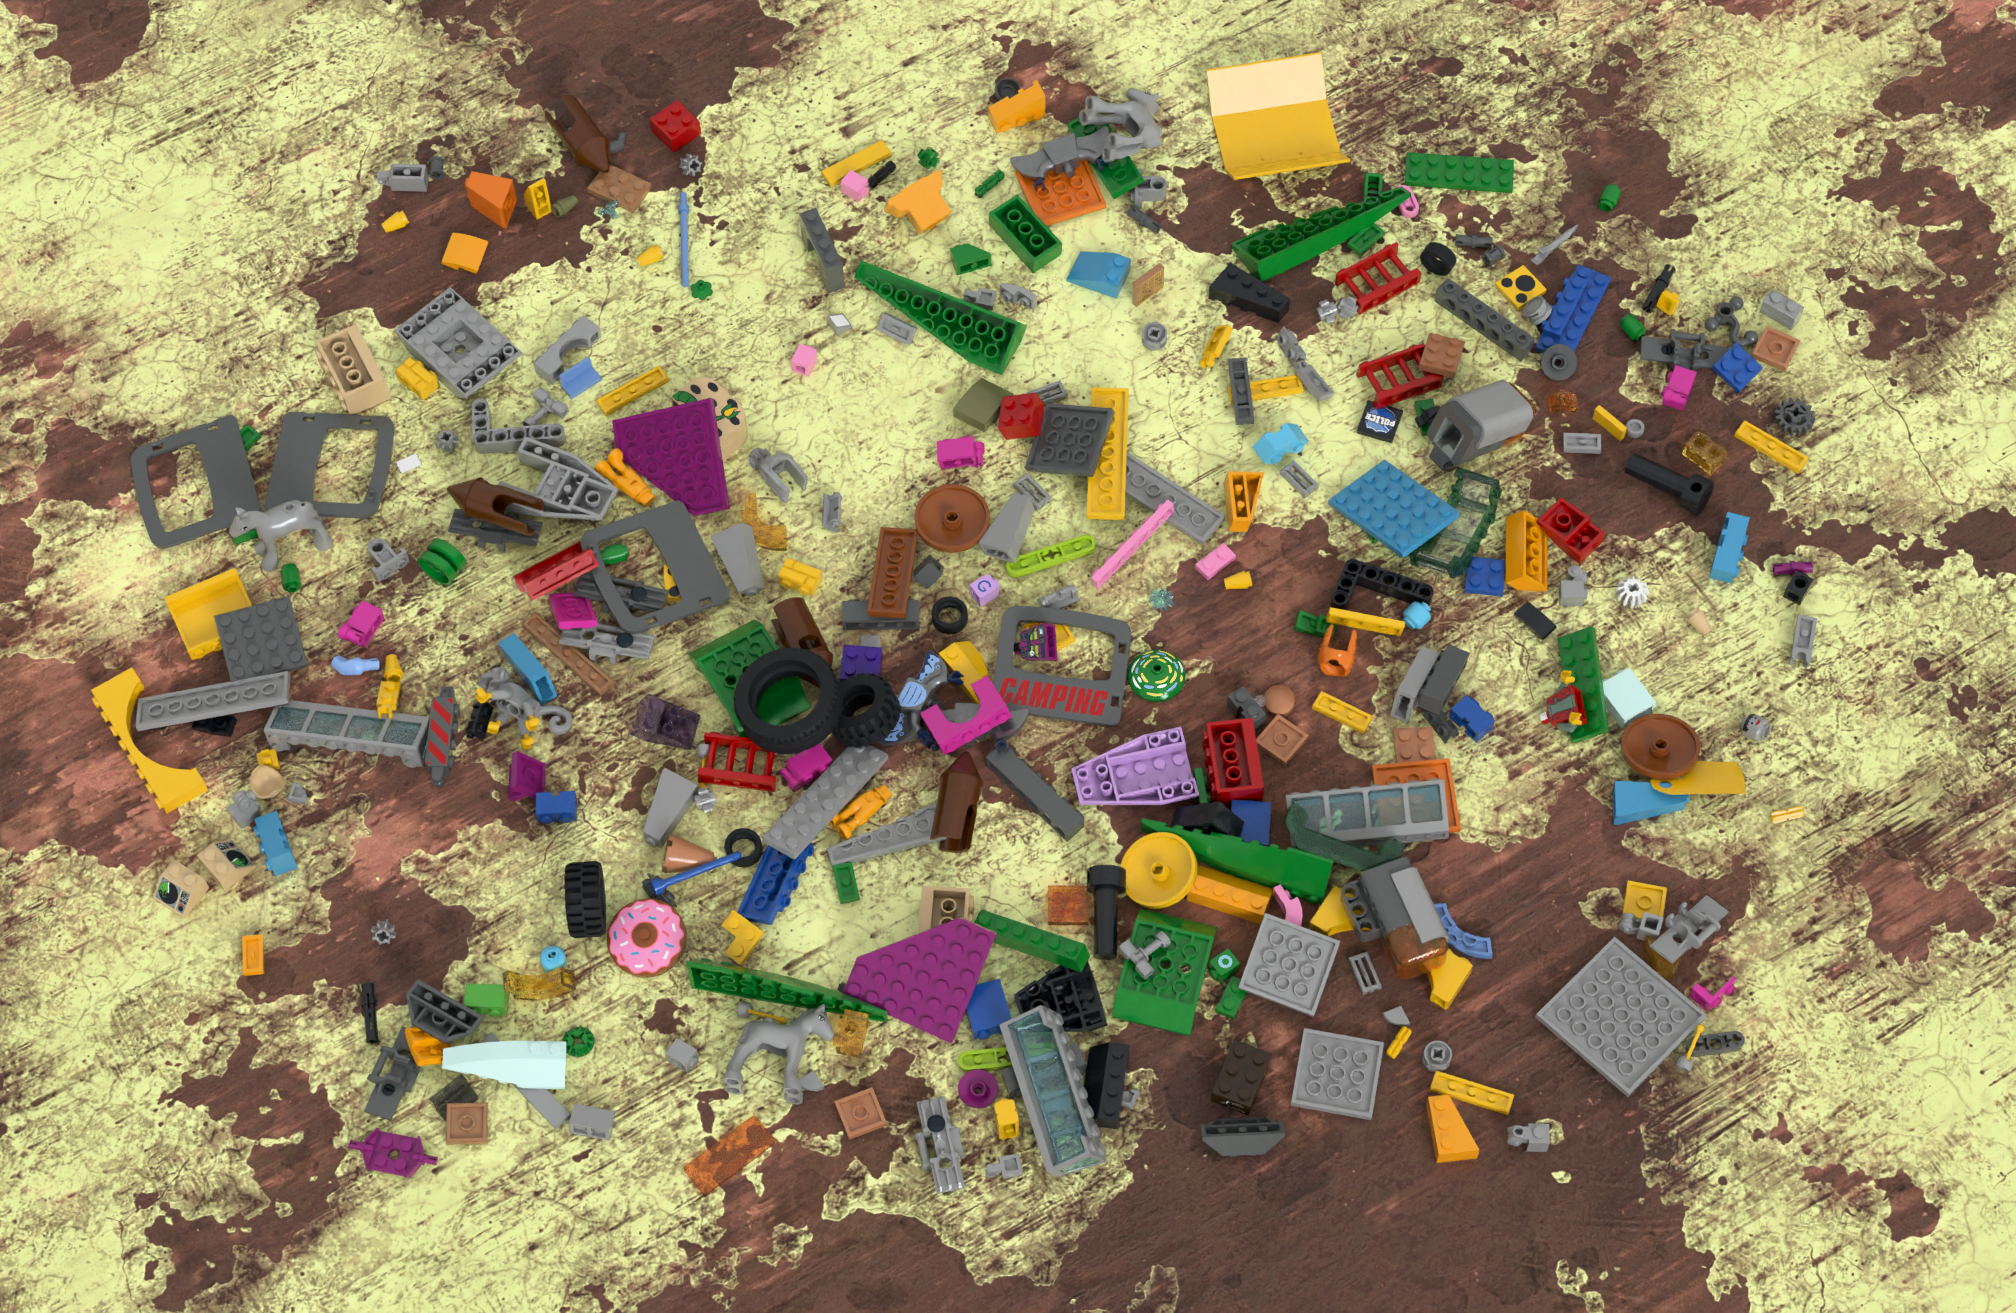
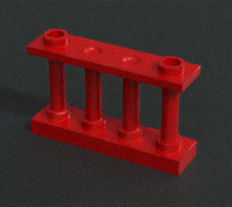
(1379, 293)
(1399, 391)
(555, 571)
(727, 776)

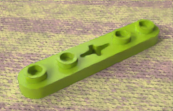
(1067, 549)
(984, 1059)

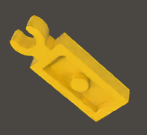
(1215, 345)
(388, 698)

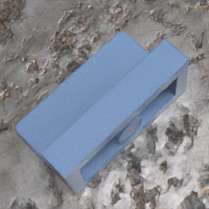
(579, 378)

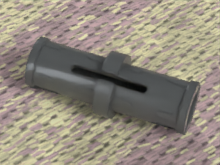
(1144, 219)
(1473, 241)

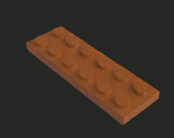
(892, 572)

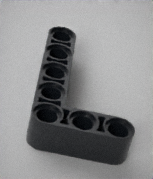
(1377, 584)

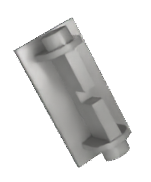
(1288, 343)
(831, 511)
(1060, 598)

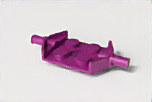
(379, 1146)

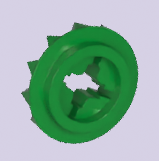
(579, 1049)

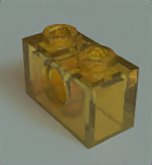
(855, 1022)

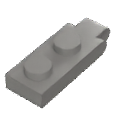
(1312, 380)

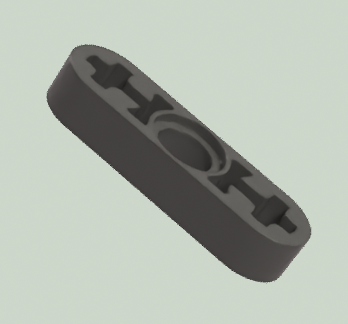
(1730, 1047)

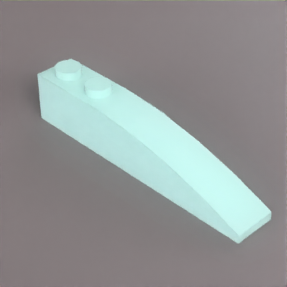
(516, 1062)

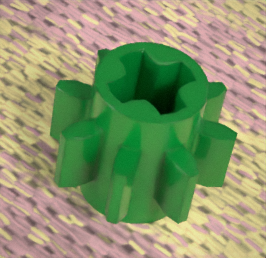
(928, 158)

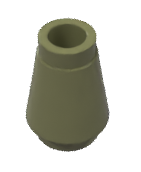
(563, 206)

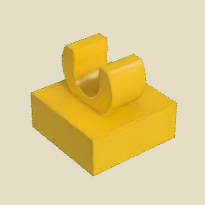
(1668, 302)
(268, 758)

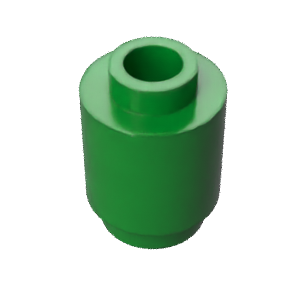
(1609, 197)
(1632, 327)
(614, 553)
(290, 578)

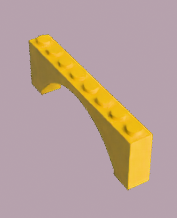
(170, 785)
(1444, 981)

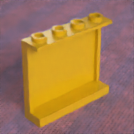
(198, 604)

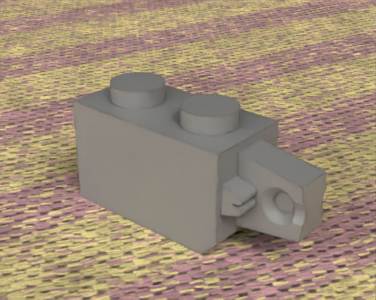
(405, 177)

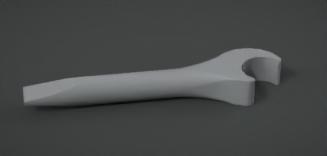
(1545, 251)

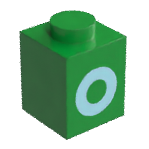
(1223, 966)

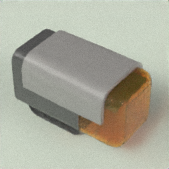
(1479, 423)
(1400, 915)

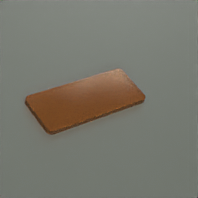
(729, 1155)

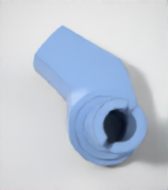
(354, 666)

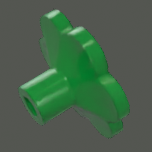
(701, 289)

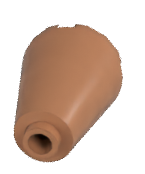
(684, 855)

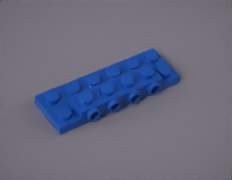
(1573, 309)
(773, 885)

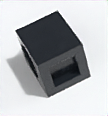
(1797, 594)

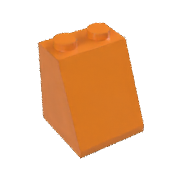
(492, 196)

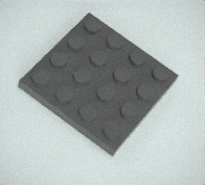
(1070, 440)
(261, 639)

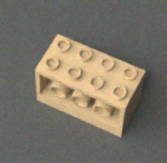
(351, 370)
(944, 905)

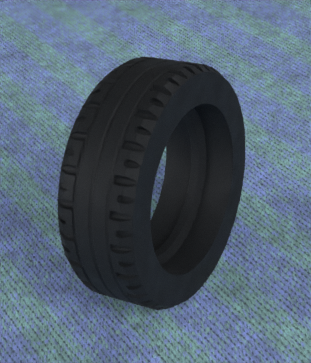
(777, 666)

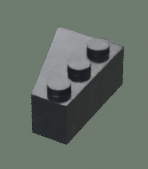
(1208, 818)

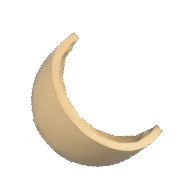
(266, 782)

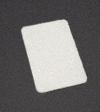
(408, 463)

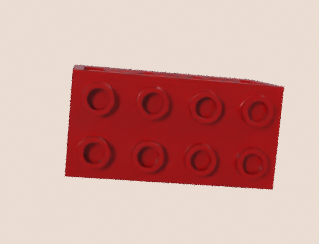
(1232, 761)

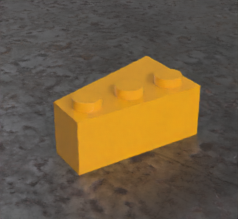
(1019, 109)
(1241, 496)
(1448, 1131)

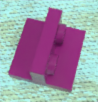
(525, 777)

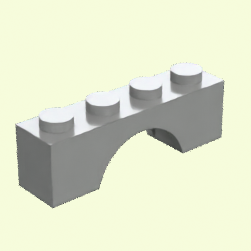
(581, 334)

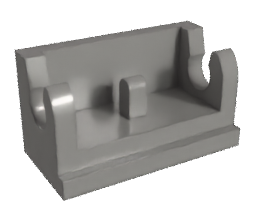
(591, 1122)

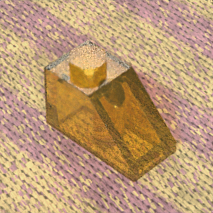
(1659, 963)

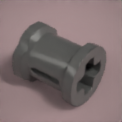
(436, 168)
(1493, 255)

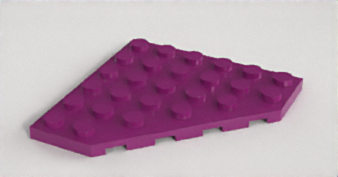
(678, 453)
(925, 976)

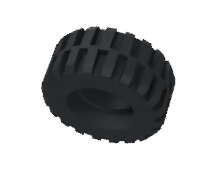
(874, 722)
(585, 899)

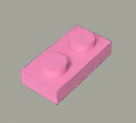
(1215, 561)

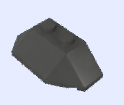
(440, 1014)
(1242, 1135)

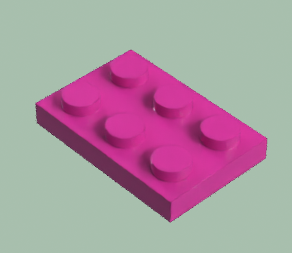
(572, 611)

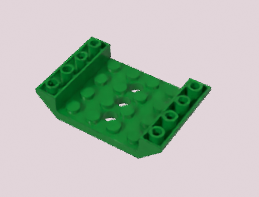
(730, 657)
(1168, 996)

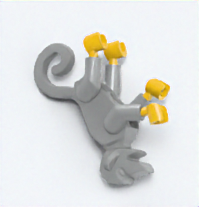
(516, 702)

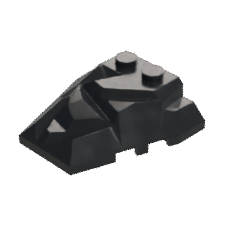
(1069, 994)

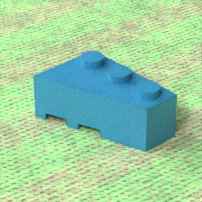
(1729, 548)
(274, 843)

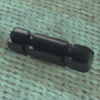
(881, 174)

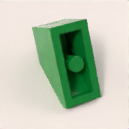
(969, 258)

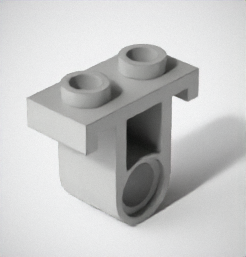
(1148, 190)
(386, 559)

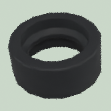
(1434, 265)
(949, 628)
(744, 833)

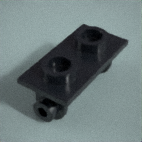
(482, 714)

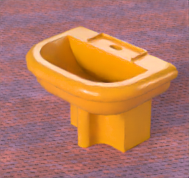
(921, 203)

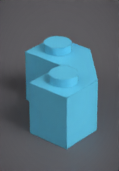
(1273, 446)

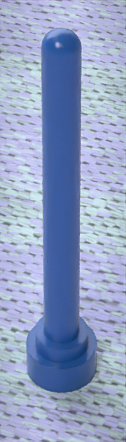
(659, 885)

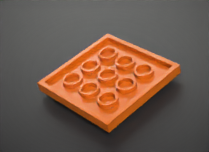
(1063, 196)
(1422, 771)

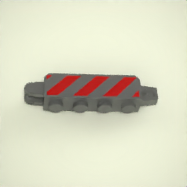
(441, 735)

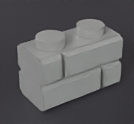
(1781, 309)

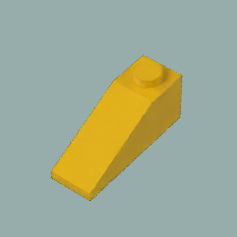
(537, 199)

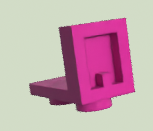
(1704, 998)

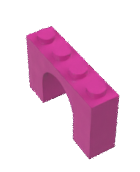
(953, 735)

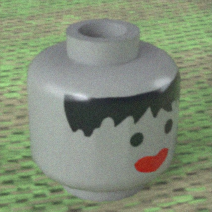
(1755, 727)

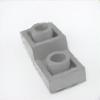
(1014, 293)

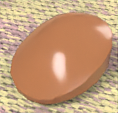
(1279, 700)

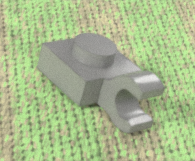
(983, 298)
(1008, 1166)

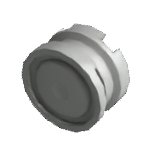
(1537, 310)
(1154, 336)
(1437, 1056)

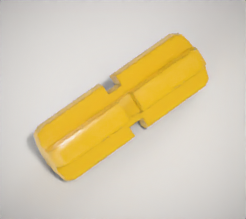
(1790, 813)
(1399, 1041)

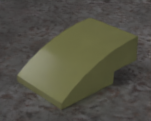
(980, 404)

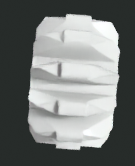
(1632, 592)

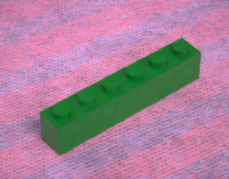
(1035, 941)

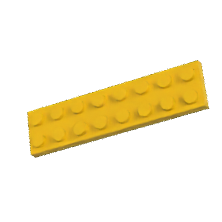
(1108, 484)

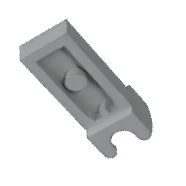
(1803, 640)

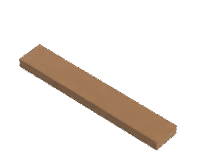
(568, 655)

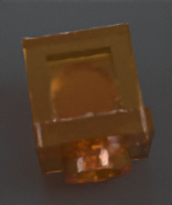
(1563, 400)

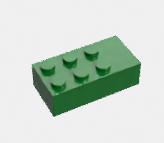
(1025, 233)

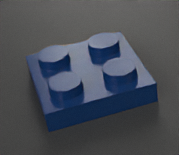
(1737, 367)
(1485, 576)

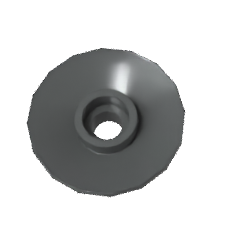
(1567, 364)

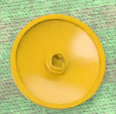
(1159, 870)

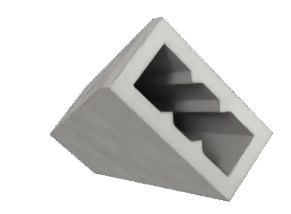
(1008, 529)
(740, 557)
(1406, 694)
(669, 805)

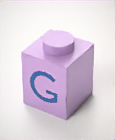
(984, 590)

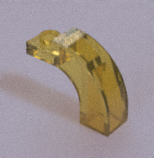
(766, 536)
(539, 987)

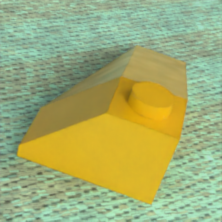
(969, 662)

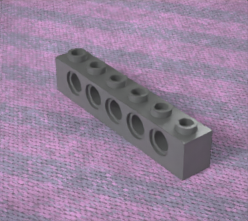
(1484, 319)

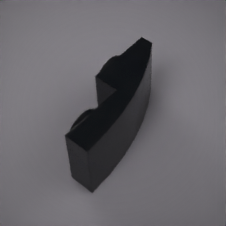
(1535, 620)
(216, 726)

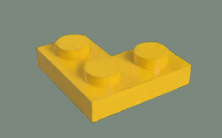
(746, 936)

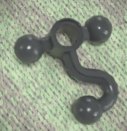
(1712, 323)

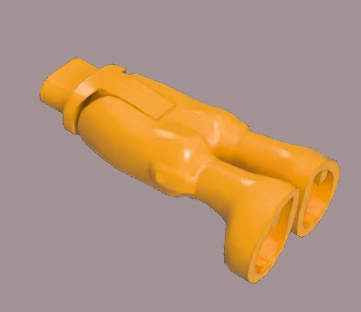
(629, 482)
(862, 809)

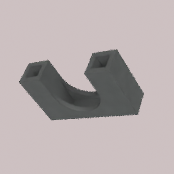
(817, 238)

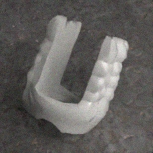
(779, 463)

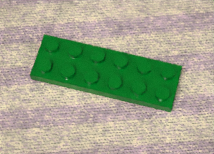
(1459, 172)
(1120, 174)
(1581, 656)

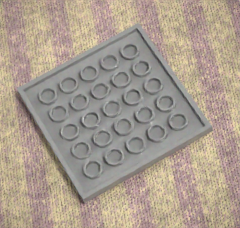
(1621, 1016)

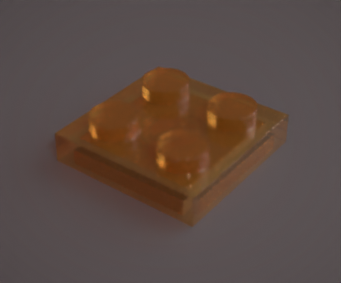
(1067, 905)

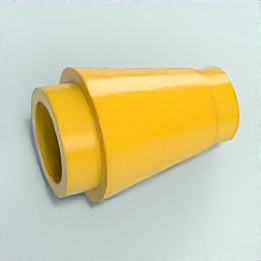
(396, 221)
(650, 255)
(1238, 581)
(392, 669)

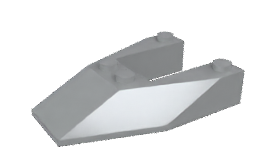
(568, 486)

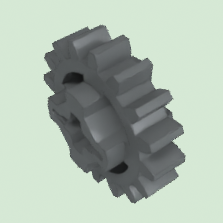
(1794, 416)

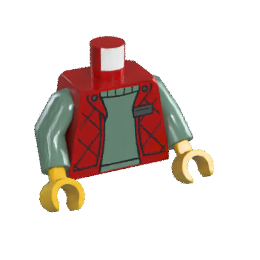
(1565, 706)

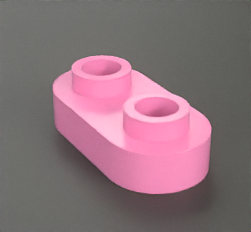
(1409, 204)

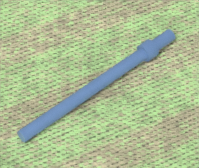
(683, 210)

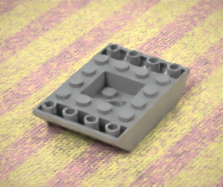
(454, 324)

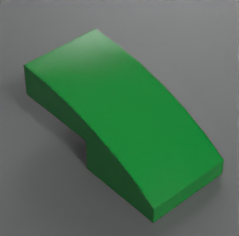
(1311, 624)

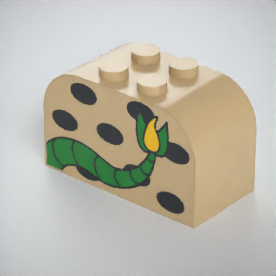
(728, 410)

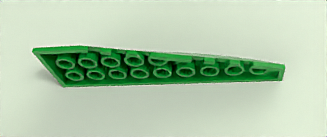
(1279, 249)
(964, 327)
(1296, 870)
(774, 988)

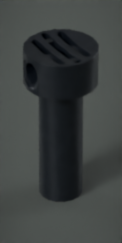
(1692, 491)
(1106, 884)

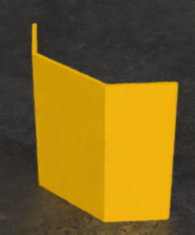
(1273, 116)

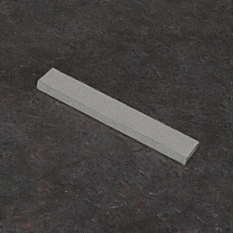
(540, 1099)

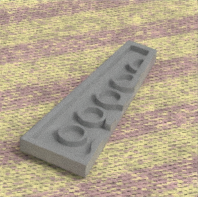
(888, 839)

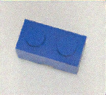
(1472, 717)
(556, 807)

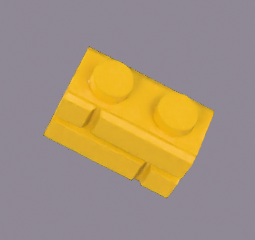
(417, 378)
(800, 577)
(1006, 1118)

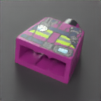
(1038, 643)

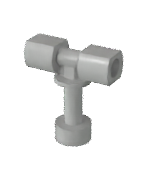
(547, 406)
(1140, 956)

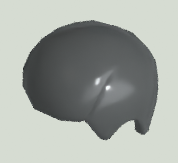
(1006, 87)

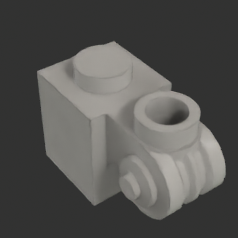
(1572, 590)
(244, 808)
(1648, 925)
(1535, 1136)

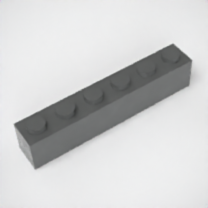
(1035, 792)

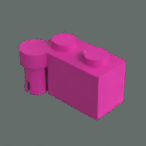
(1679, 387)
(959, 452)
(362, 624)
(805, 767)

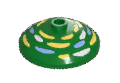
(1152, 684)

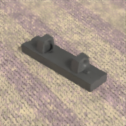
(1241, 391)

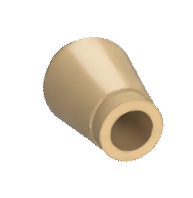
(1699, 621)

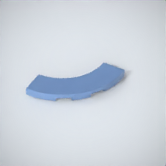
(1462, 941)

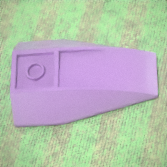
(1140, 772)

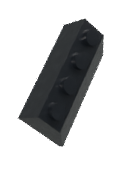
(1106, 1082)

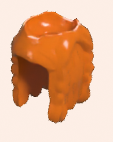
(1344, 658)

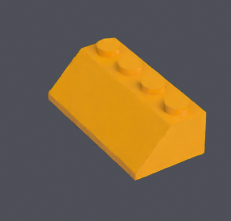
(1525, 553)
(1230, 894)

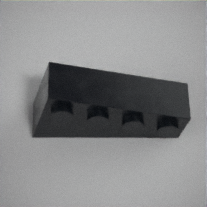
(1249, 294)

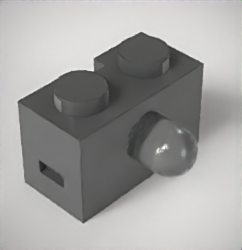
(1246, 706)

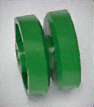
(441, 561)

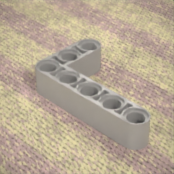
(509, 434)

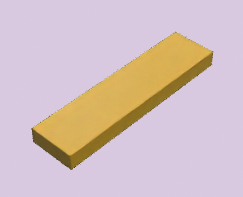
(856, 162)
(1273, 388)
(632, 390)
(1771, 447)
(1365, 621)
(1472, 1092)

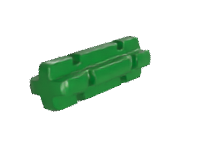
(989, 183)

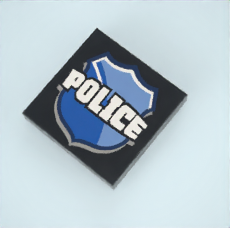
(1380, 423)

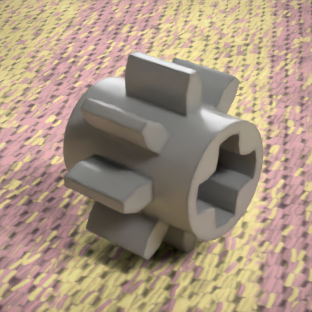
(690, 165)
(1346, 307)
(1326, 311)
(447, 441)
(757, 456)
(705, 799)
(387, 928)

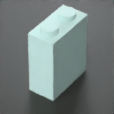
(1627, 697)

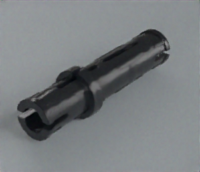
(1661, 283)
(368, 991)

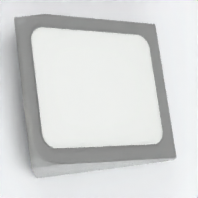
(838, 323)

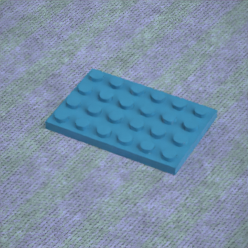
(1394, 508)

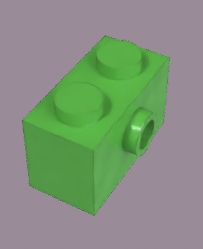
(487, 999)

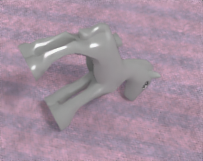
(1134, 115)
(278, 523)
(782, 1041)

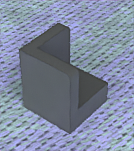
(928, 571)

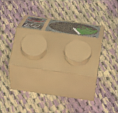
(225, 863)
(180, 888)

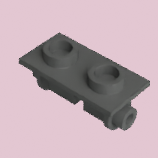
(1443, 728)
(666, 896)

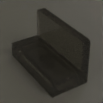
(455, 1092)

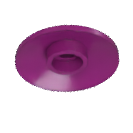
(976, 1080)

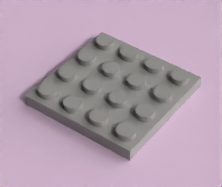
(1289, 964)
(1337, 1074)

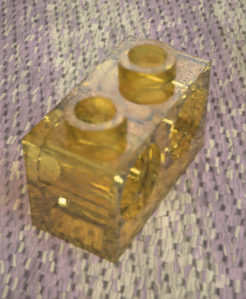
(1702, 455)

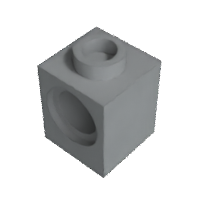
(682, 1055)

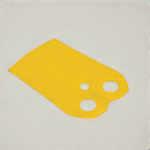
(1706, 778)

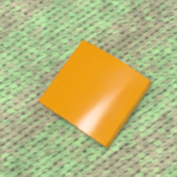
(464, 252)
(424, 1047)

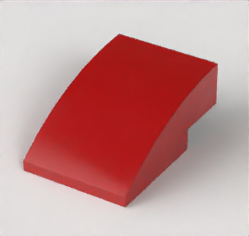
(1571, 530)

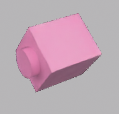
(854, 186)
(804, 360)

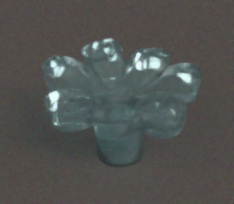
(609, 209)
(1162, 599)

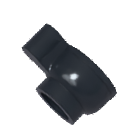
(1427, 416)

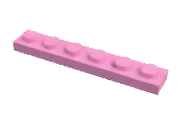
(1136, 539)

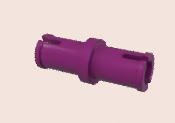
(1792, 567)

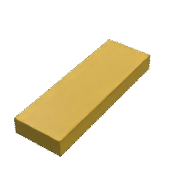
(1342, 712)

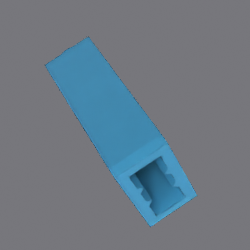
(528, 669)
(1640, 801)

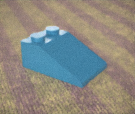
(1100, 272)

